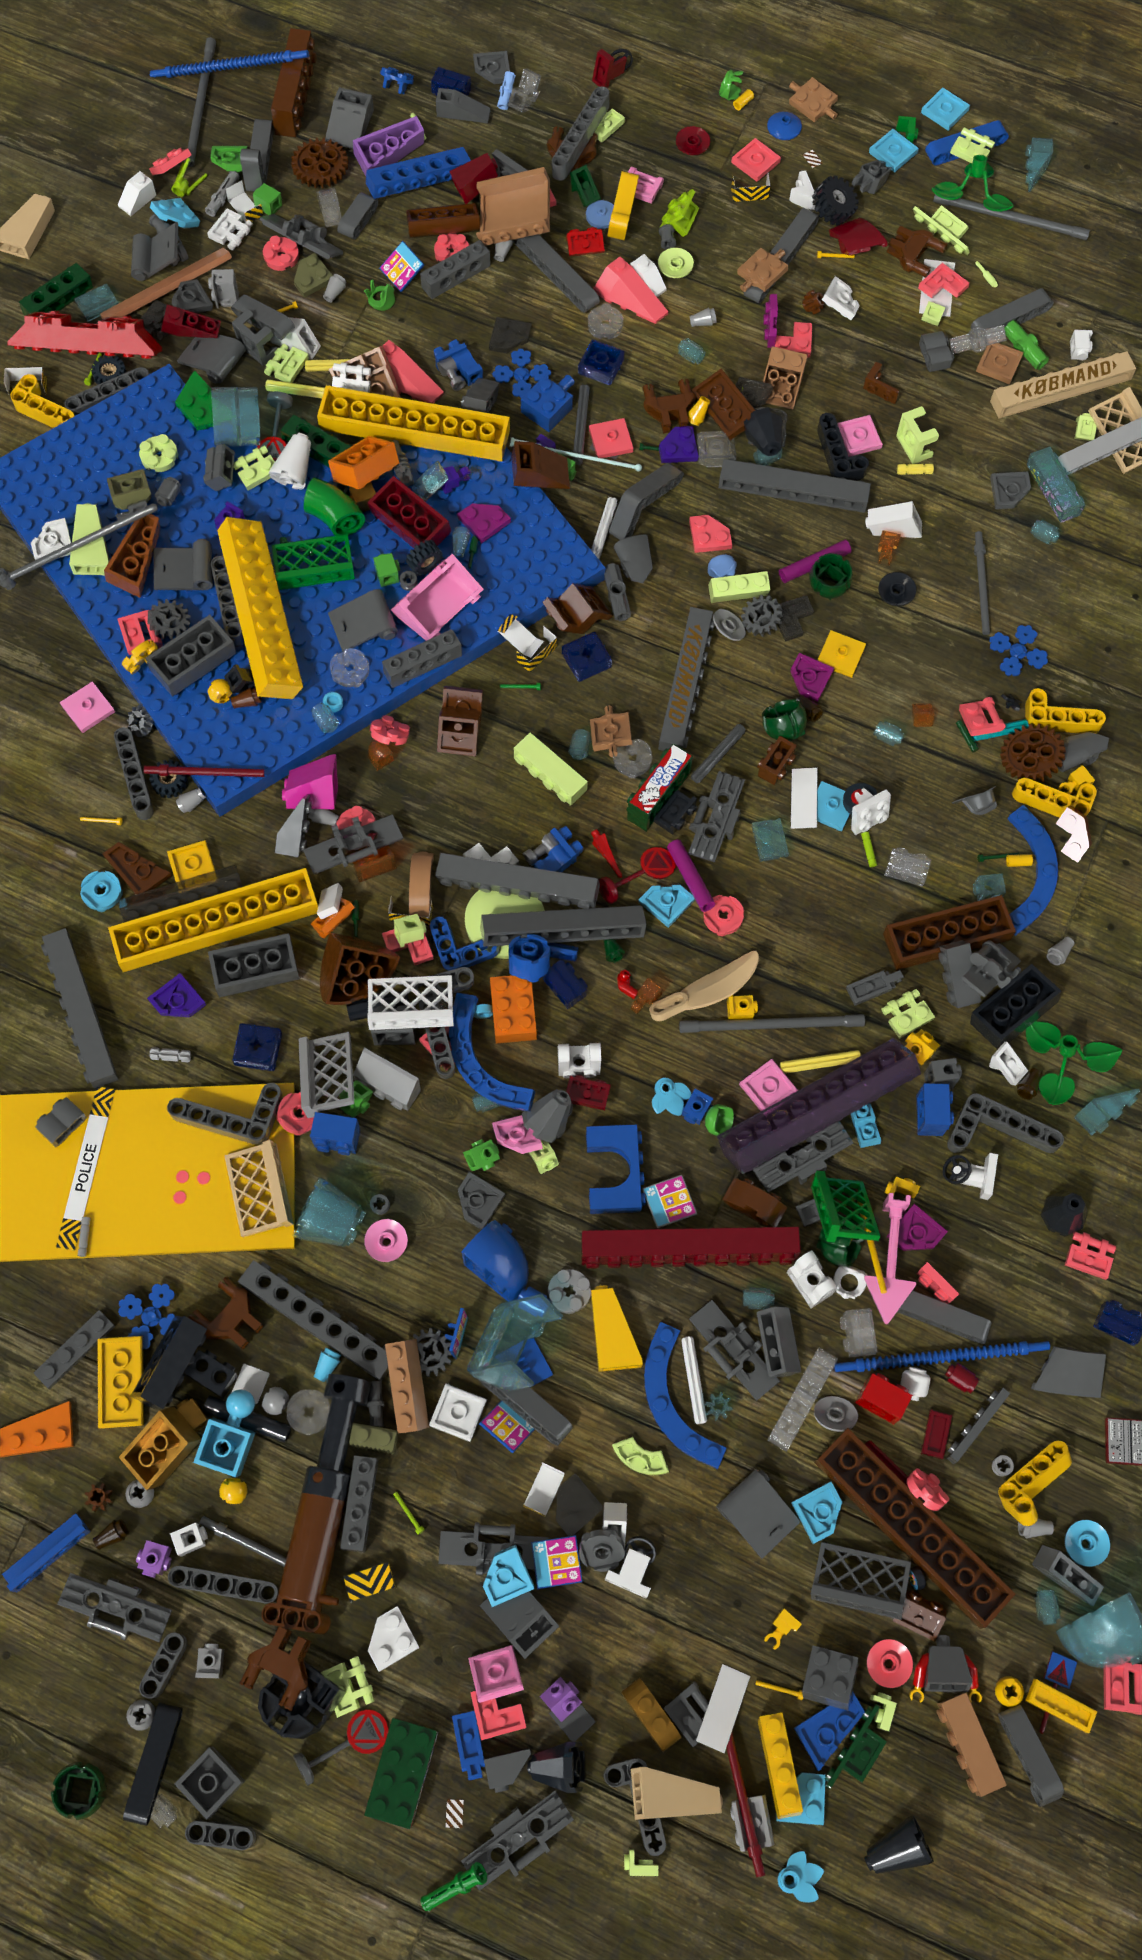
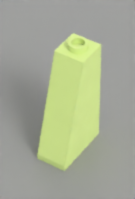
(94, 556)

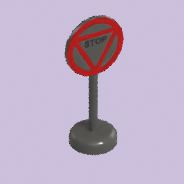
(274, 444)
(365, 1734)

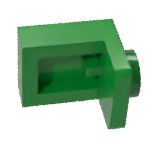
(907, 125)

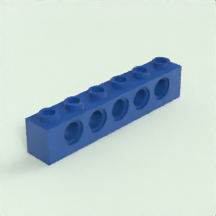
(414, 172)

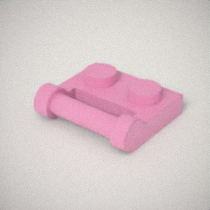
(647, 185)

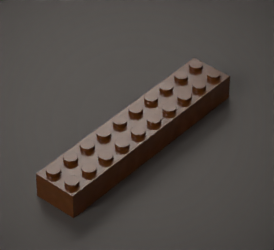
(915, 1529)

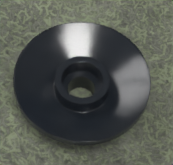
(897, 582)

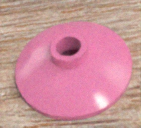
(384, 1230)

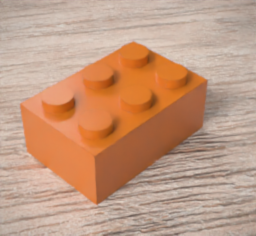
(363, 462)
(513, 1009)

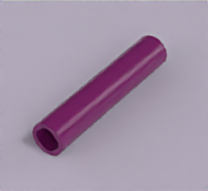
(804, 565)
(691, 875)

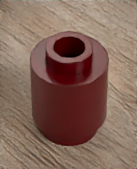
(961, 1378)

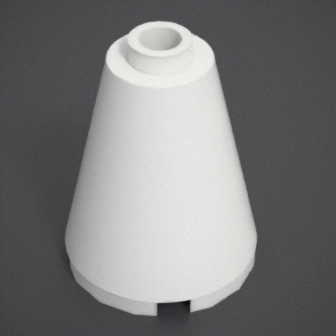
(293, 462)

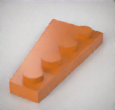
(39, 1433)

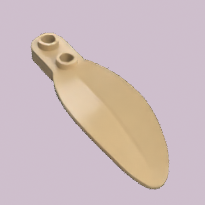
(708, 989)

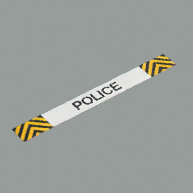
(85, 1168)

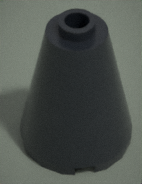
(899, 1849)

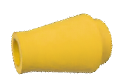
(698, 411)

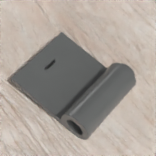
(154, 253)
(213, 355)
(184, 567)
(363, 620)
(757, 1511)

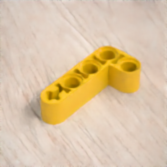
(623, 205)
(28, 402)
(1088, 719)
(1053, 796)
(1055, 1459)

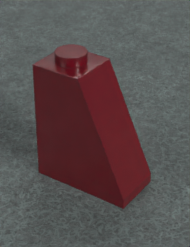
(467, 175)

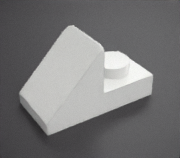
(803, 192)
(1008, 1063)

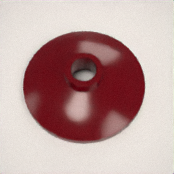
(692, 140)

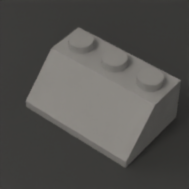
(387, 1080)

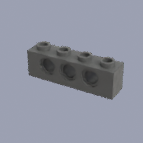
(455, 269)
(422, 658)
(359, 1504)

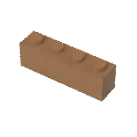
(407, 1386)
(971, 1744)

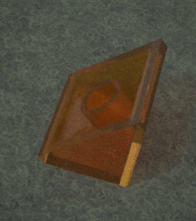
(375, 865)

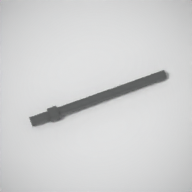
(979, 551)
(222, 1530)

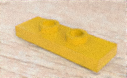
(1061, 1706)

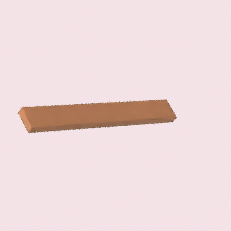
(168, 284)

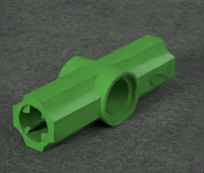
(1026, 343)

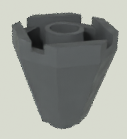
(548, 1116)

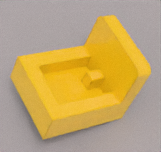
(902, 1186)

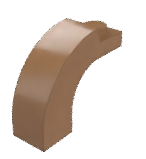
(420, 883)

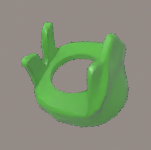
(729, 90)
(387, 296)

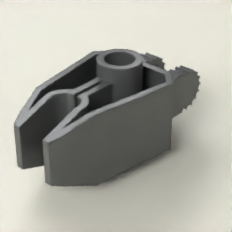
(872, 176)

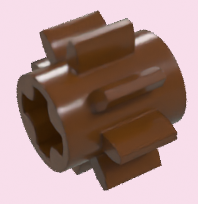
(813, 302)
(105, 1499)

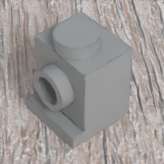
(214, 1670)

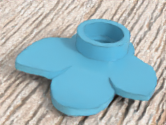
(672, 1099)
(804, 1877)

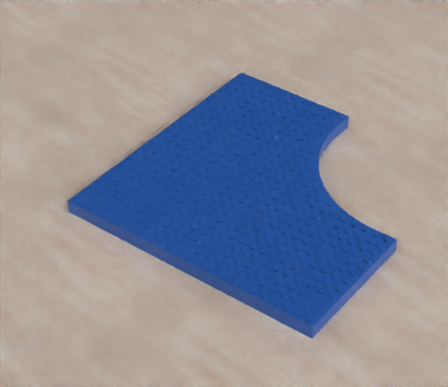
(70, 466)

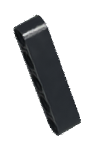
(152, 1764)

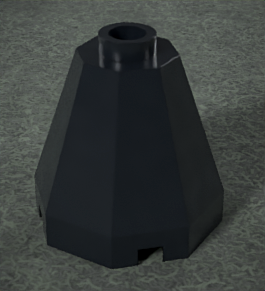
(765, 430)
(1064, 1212)
(559, 1767)

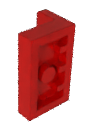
(585, 242)

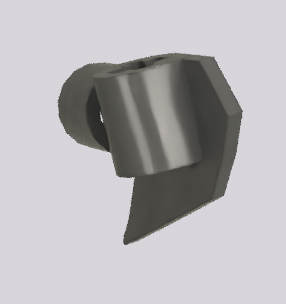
(634, 557)
(1082, 749)

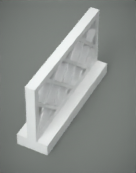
(408, 1018)

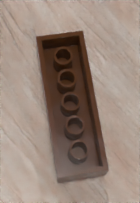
(293, 85)
(920, 938)

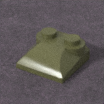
(129, 488)

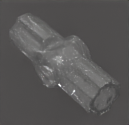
(977, 339)

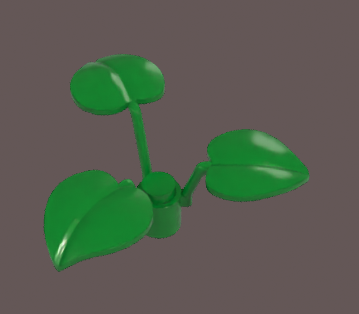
(980, 169)
(1059, 1089)

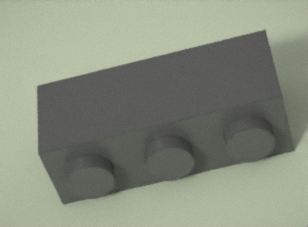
(481, 396)
(956, 963)
(778, 1342)

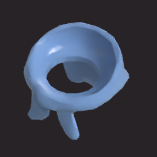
(722, 566)

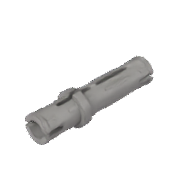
(219, 197)

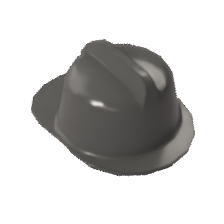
(980, 803)

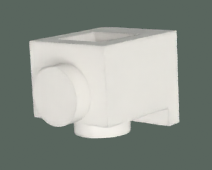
(1080, 344)
(181, 1536)

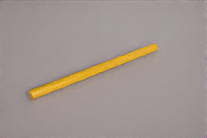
(875, 1260)

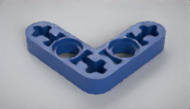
(459, 954)

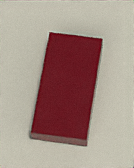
(936, 1434)

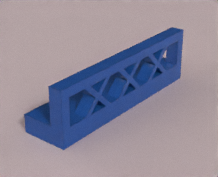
(45, 1553)

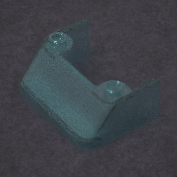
(505, 1339)

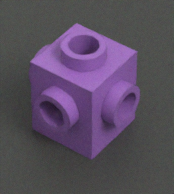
(161, 1555)
(561, 1698)

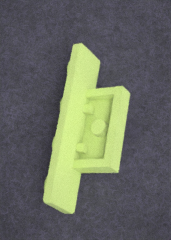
(946, 225)

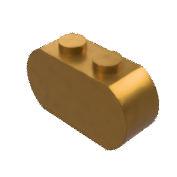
(651, 1714)

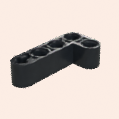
(828, 431)

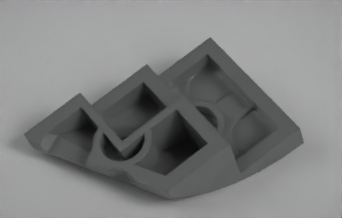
(1072, 1373)

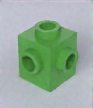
(361, 1097)
(482, 1155)

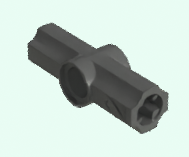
(618, 600)

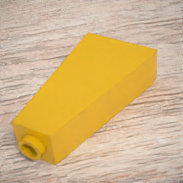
(612, 1334)

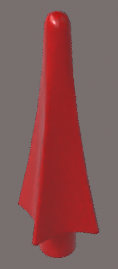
(601, 844)

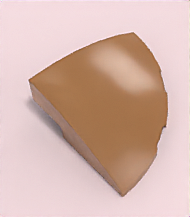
(381, 373)

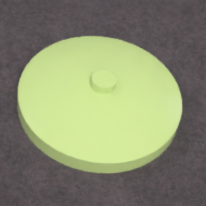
(495, 903)

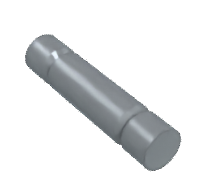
(84, 1234)

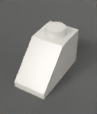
(137, 193)
(650, 275)
(615, 1518)

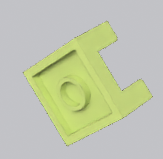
(913, 439)

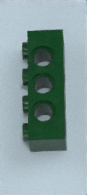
(58, 291)
(322, 444)

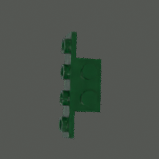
(862, 1752)

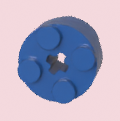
(529, 957)

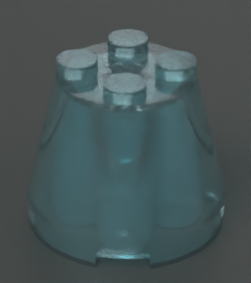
(328, 1216)

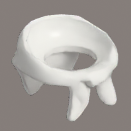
(843, 1270)

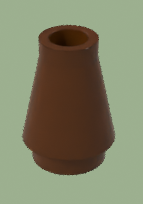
(246, 699)

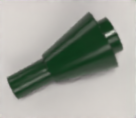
(613, 951)

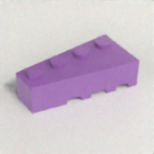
(388, 144)

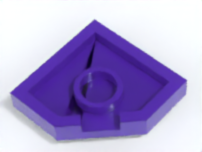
(679, 446)
(176, 999)

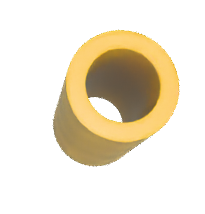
(743, 99)
(1019, 860)

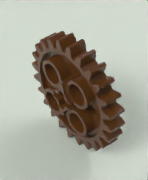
(319, 162)
(1033, 753)

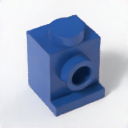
(700, 1099)

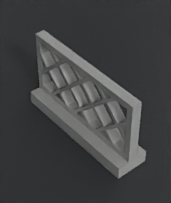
(308, 1072)

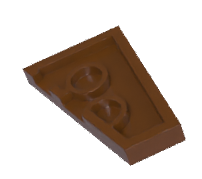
(135, 870)

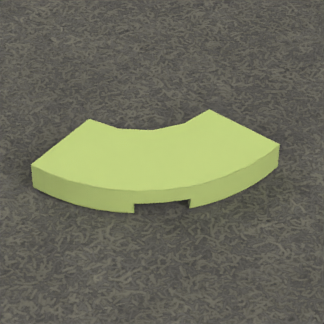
(639, 1459)

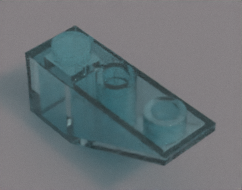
(1039, 157)
(1102, 1109)

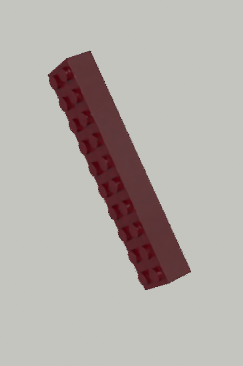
(690, 1246)

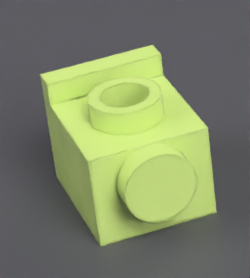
(409, 929)

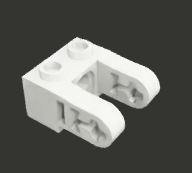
(589, 1054)
(810, 1266)

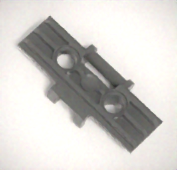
(311, 238)
(721, 819)
(350, 840)
(991, 967)
(806, 1160)
(738, 1346)
(453, 1547)
(116, 1600)
(515, 1832)

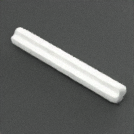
(604, 526)
(694, 1380)

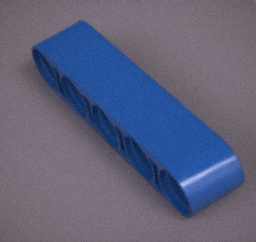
(940, 149)

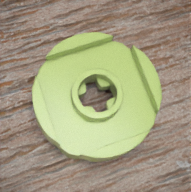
(155, 444)

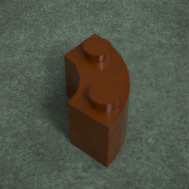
(754, 1202)

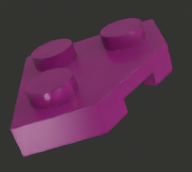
(770, 320)
(484, 520)
(810, 676)
(918, 1231)

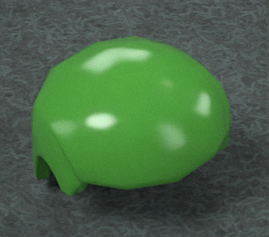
(719, 1119)

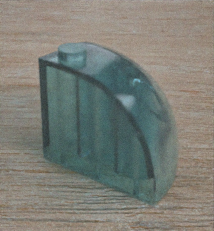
(1107, 1635)

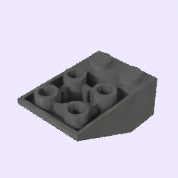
(349, 117)
(522, 1622)

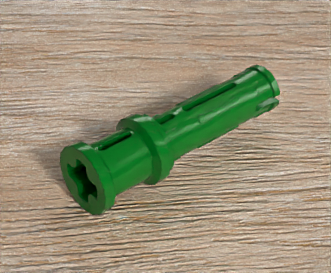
(461, 1884)

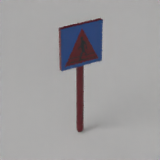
(1060, 1672)

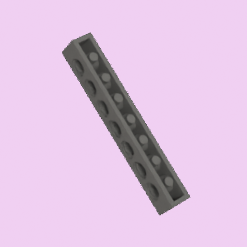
(258, 1271)

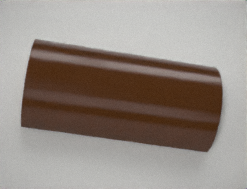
(443, 220)

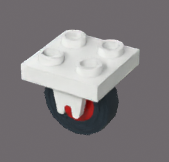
(866, 806)

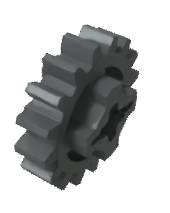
(168, 619)
(762, 622)
(438, 1356)

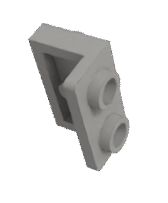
(761, 1822)

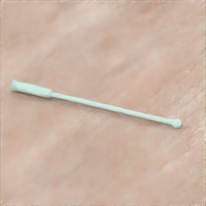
(637, 467)

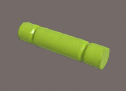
(869, 849)

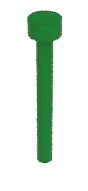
(537, 686)

